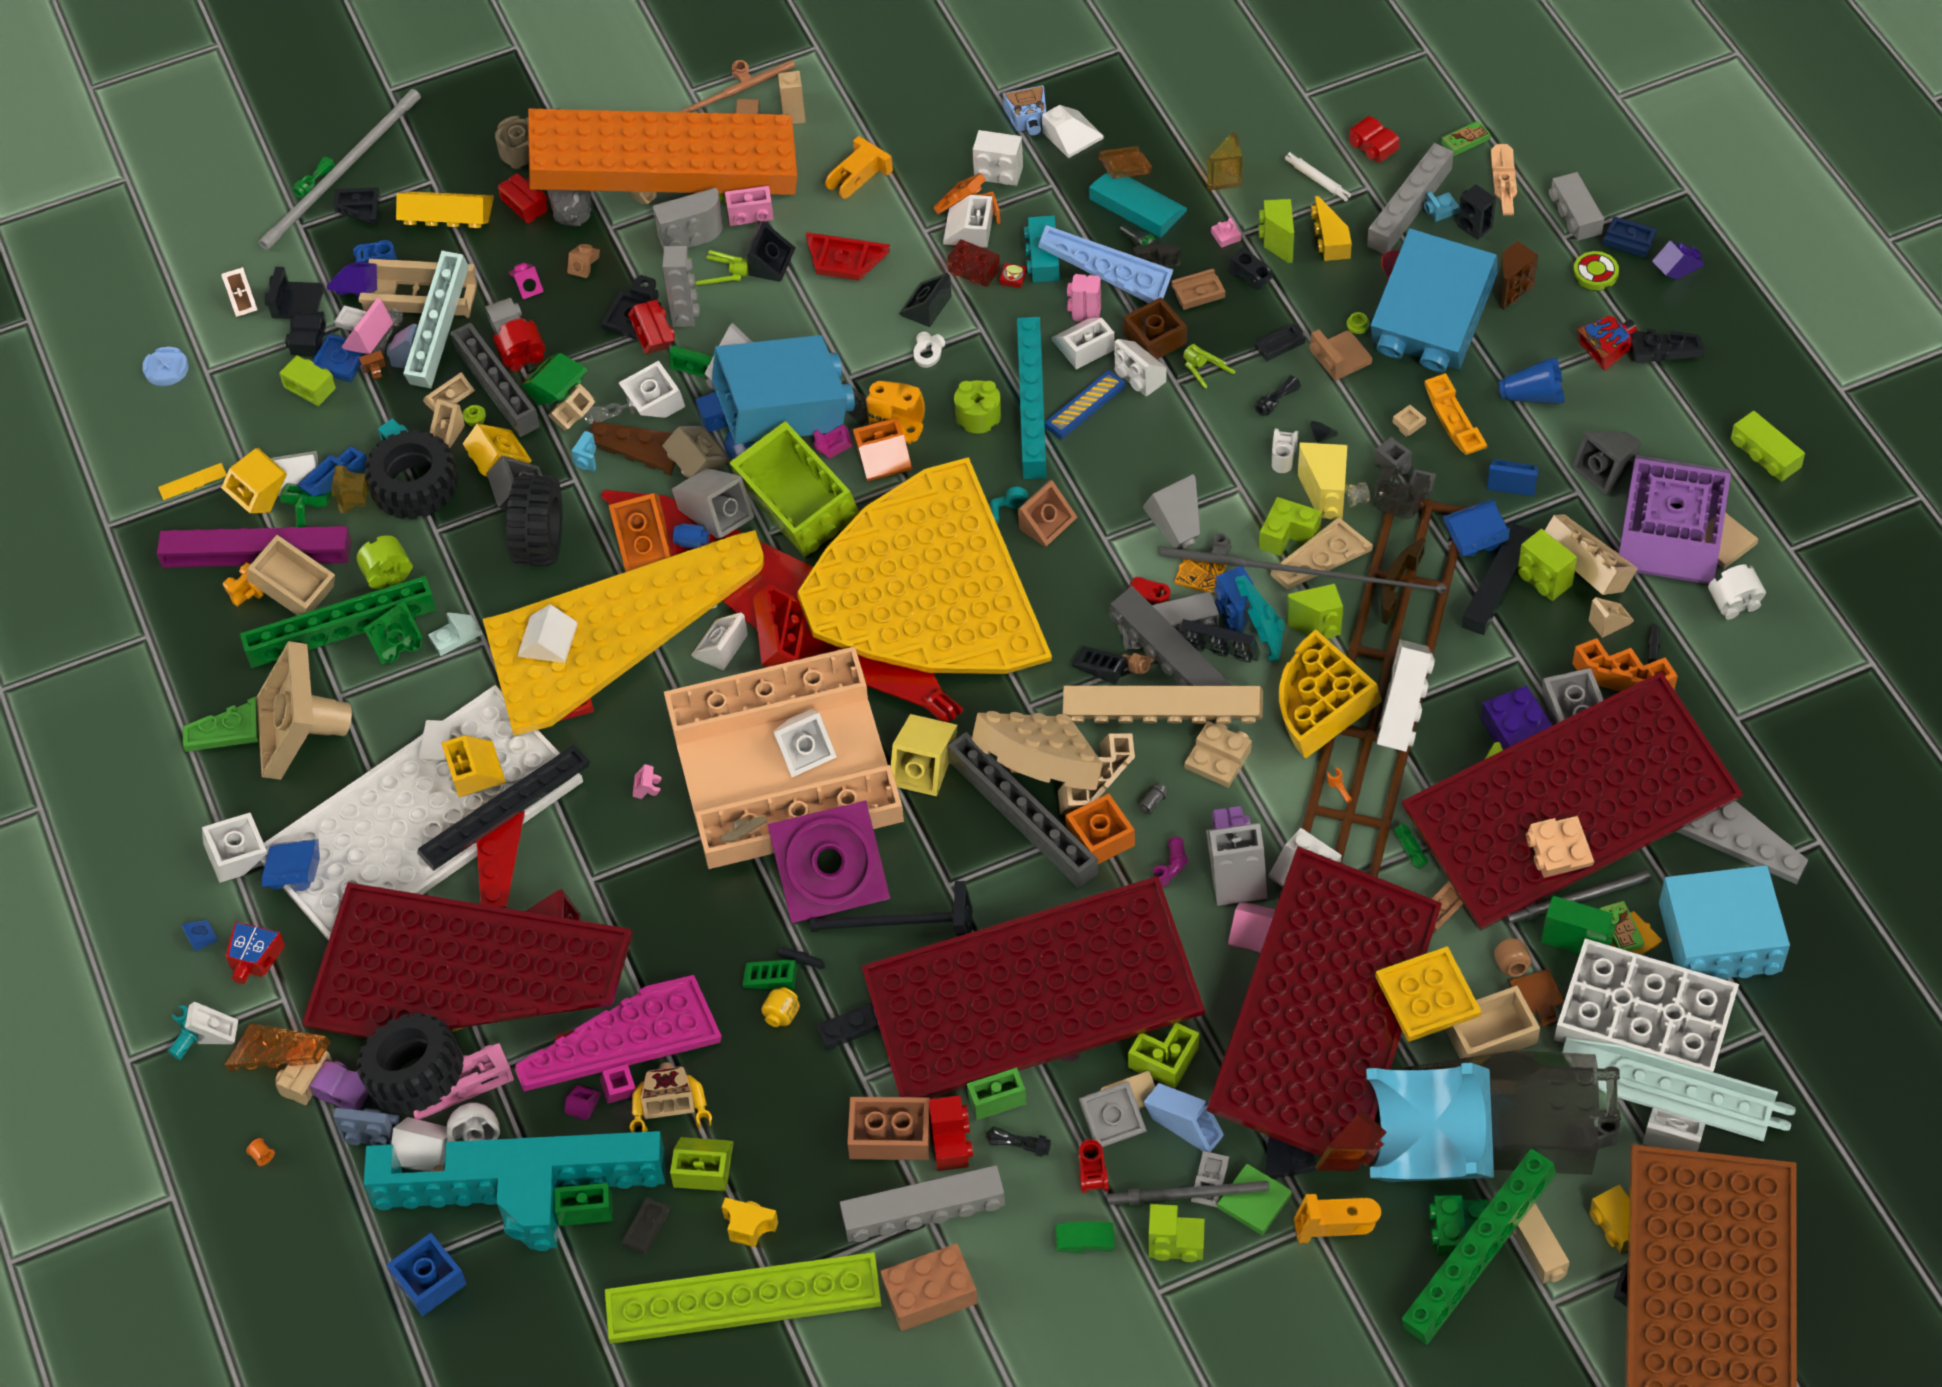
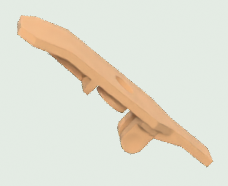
(1503, 168)

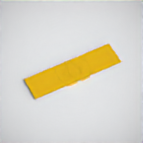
(192, 481)

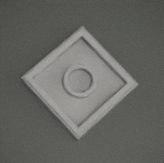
(1112, 1114)

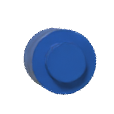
(690, 535)

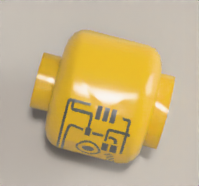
(780, 1007)

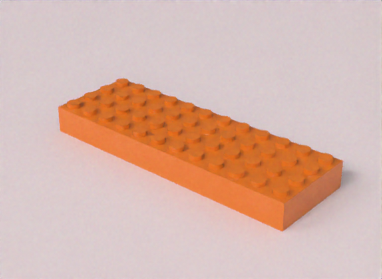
(660, 151)

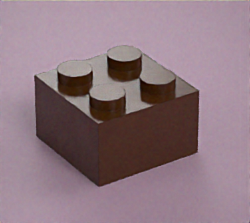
(1155, 328)

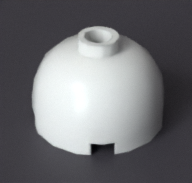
(472, 1123)

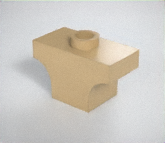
(572, 407)

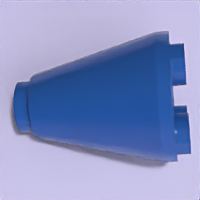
(1535, 384)

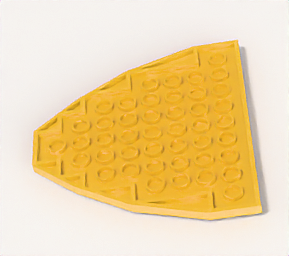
(926, 582)

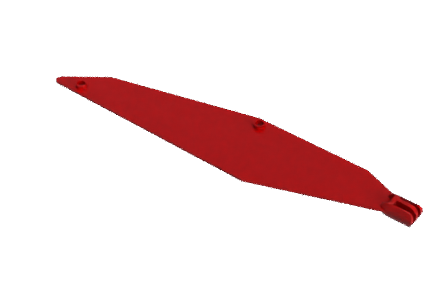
(788, 576)

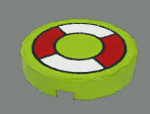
(1595, 270)

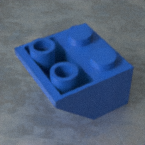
(1229, 600)

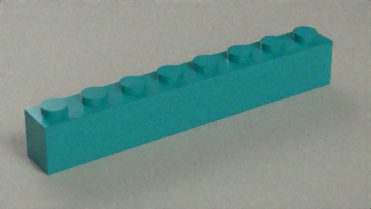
(1031, 398)

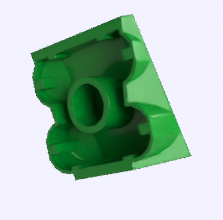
(394, 633)

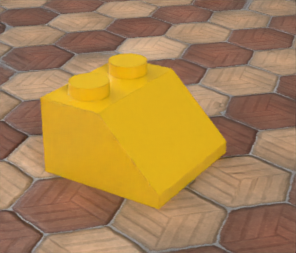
(490, 443)

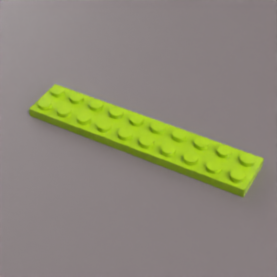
(742, 1297)

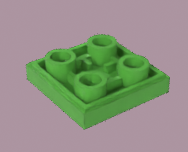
(1255, 1209)

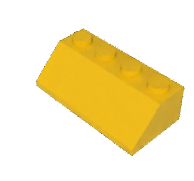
(443, 207)

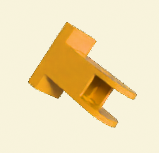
(859, 167)
(1334, 1217)

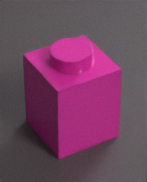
(617, 1083)

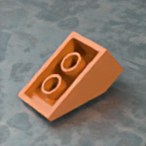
(640, 531)

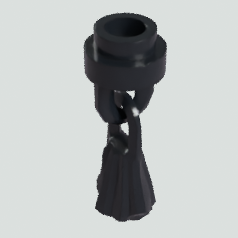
(1265, 406)
(1001, 1137)

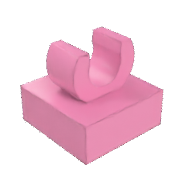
(1226, 233)
(643, 782)

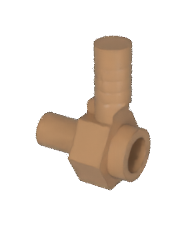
(1138, 662)

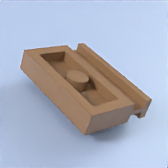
(1198, 289)

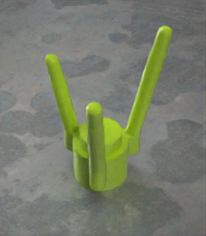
(737, 266)
(1197, 357)

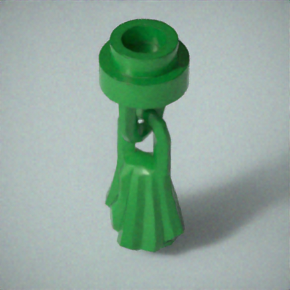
(301, 189)

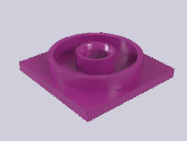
(796, 851)

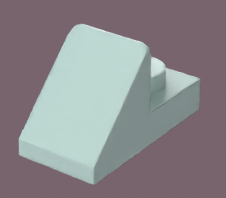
(459, 631)

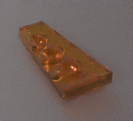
(276, 1046)

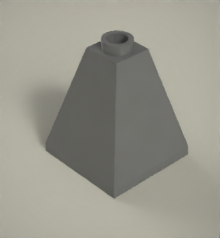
(1605, 457)

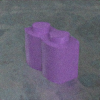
(339, 1086)

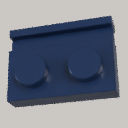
(1629, 237)

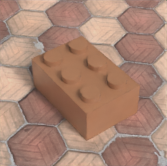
(889, 1128)
(929, 1287)

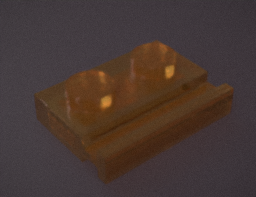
(1125, 162)

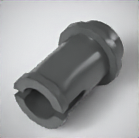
(1152, 799)

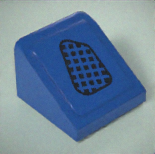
(199, 934)

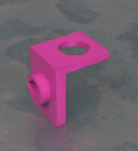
(521, 273)

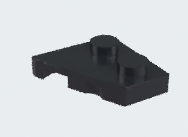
(358, 203)

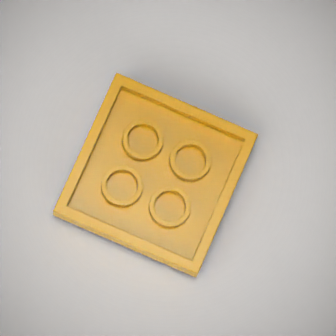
(1428, 994)

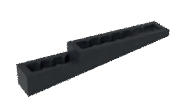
(1496, 582)

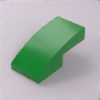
(1079, 1236)

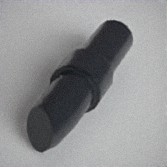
(1654, 643)
(801, 958)

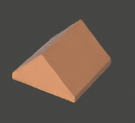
(1045, 514)

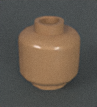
(1512, 957)

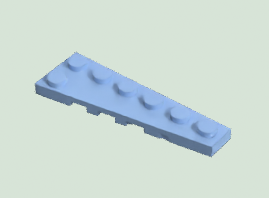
(1127, 272)

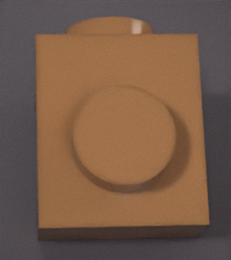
(581, 259)

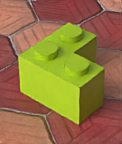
(1286, 522)
(1165, 1060)
(1174, 1236)

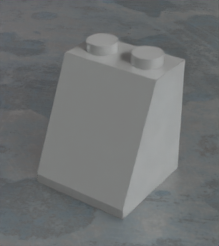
(714, 501)

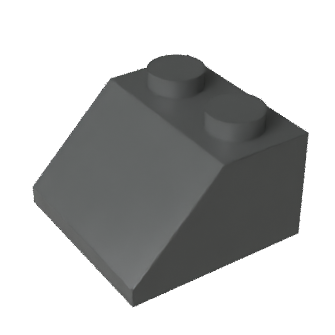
(504, 473)

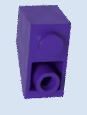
(1678, 260)
(355, 278)

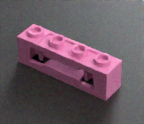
(490, 1062)

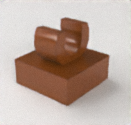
(373, 363)

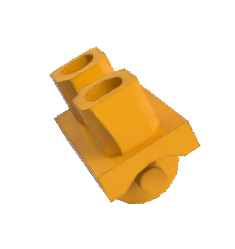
(241, 589)

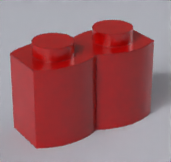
(1374, 139)

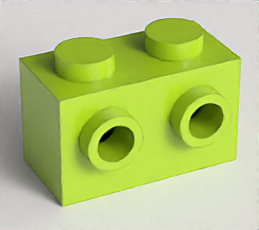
(307, 380)

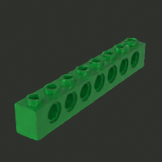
(335, 621)
(1479, 1246)

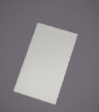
(433, 735)

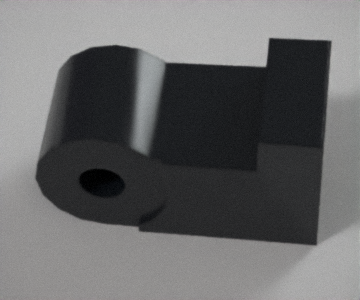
(1250, 268)

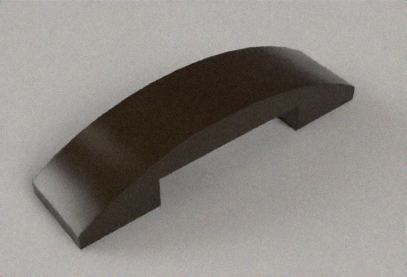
(1408, 558)

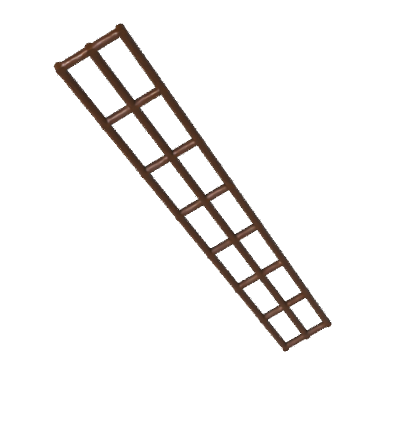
(1370, 734)

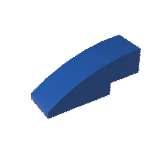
(321, 478)

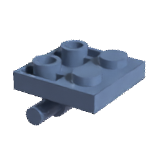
(365, 1126)

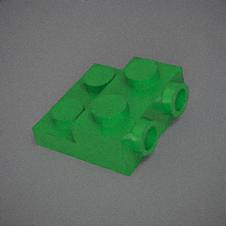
(1453, 1220)

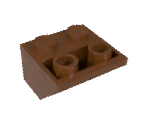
(1516, 273)

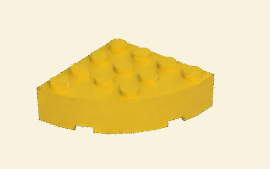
(1322, 693)

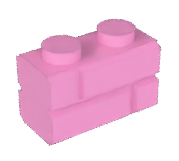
(1085, 297)

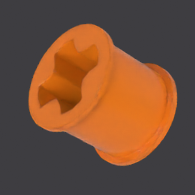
(260, 1152)

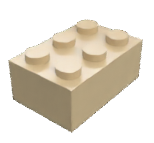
(290, 577)
(1502, 1027)

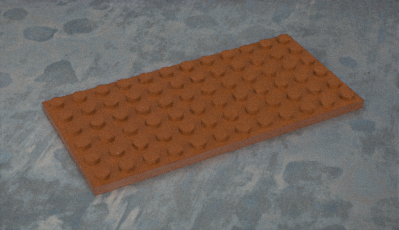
(1711, 1270)

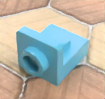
(1440, 206)
(584, 452)

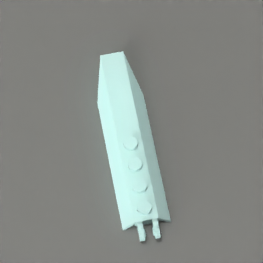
(1687, 1089)

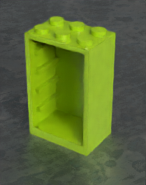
(795, 489)

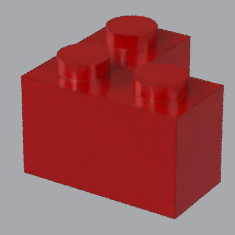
(949, 1127)

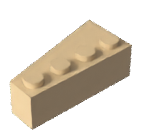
(1595, 560)

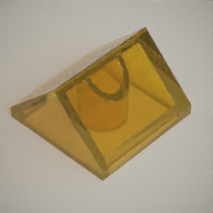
(1225, 165)

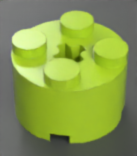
(977, 406)
(384, 562)

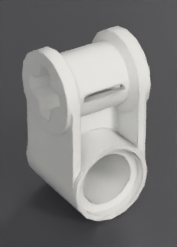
(1283, 450)

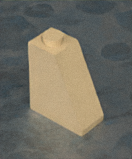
(792, 96)

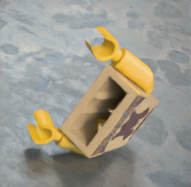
(667, 1094)

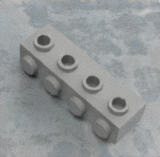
(680, 286)

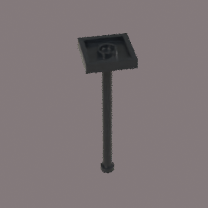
(960, 916)

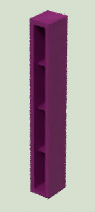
(244, 545)

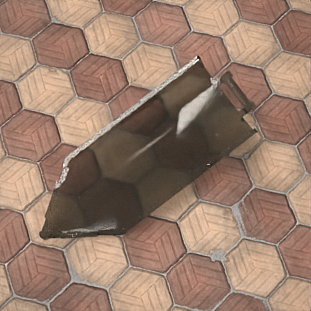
(1544, 1105)

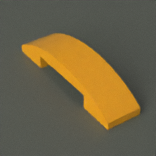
(1452, 415)

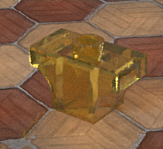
(349, 488)

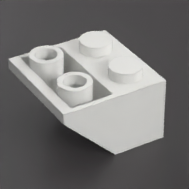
(970, 221)
(1085, 341)
(1138, 367)

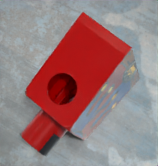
(1606, 340)

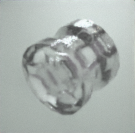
(1357, 493)

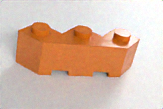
(1620, 669)

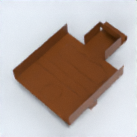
(1540, 994)

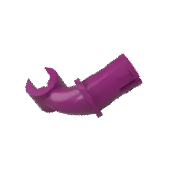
(1176, 862)

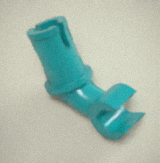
(185, 1038)

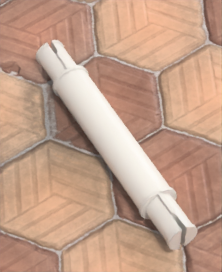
(1317, 176)

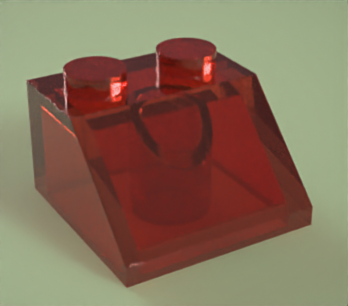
(1353, 1146)

